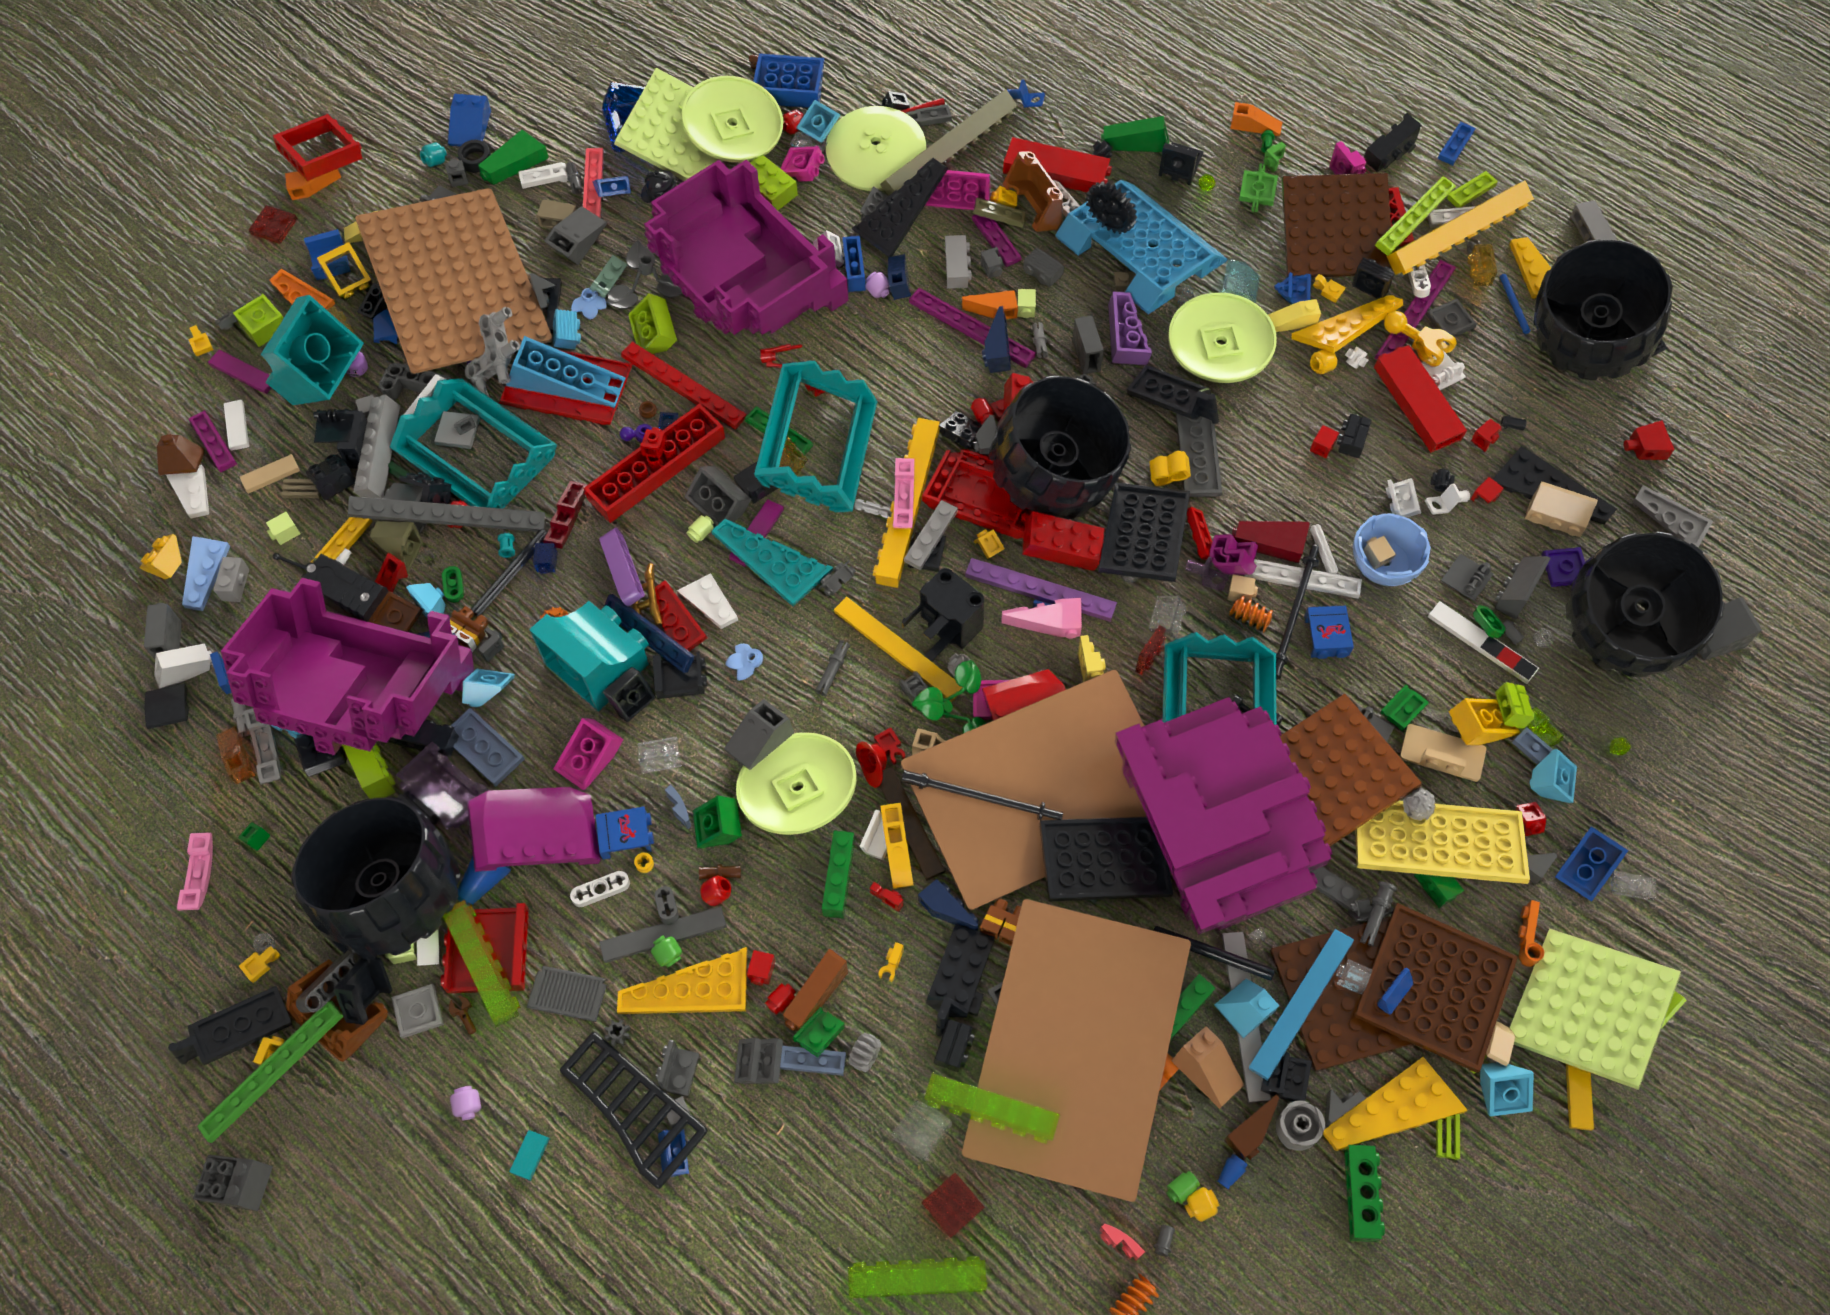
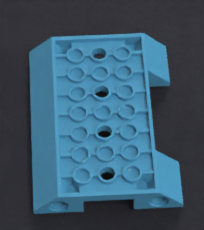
(1153, 266)

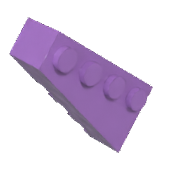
(1126, 334)

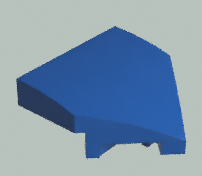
(1295, 288)
(384, 328)

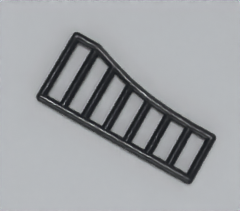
(620, 1128)

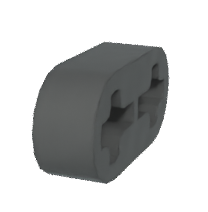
(670, 904)

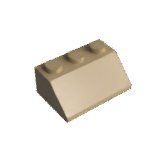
(1560, 509)

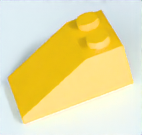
(1480, 721)

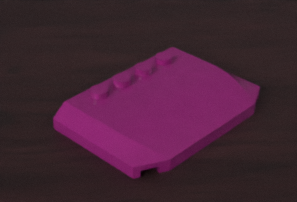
(532, 828)

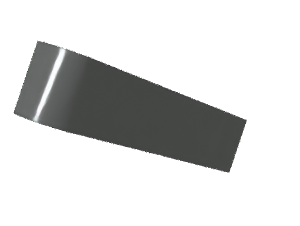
(331, 978)

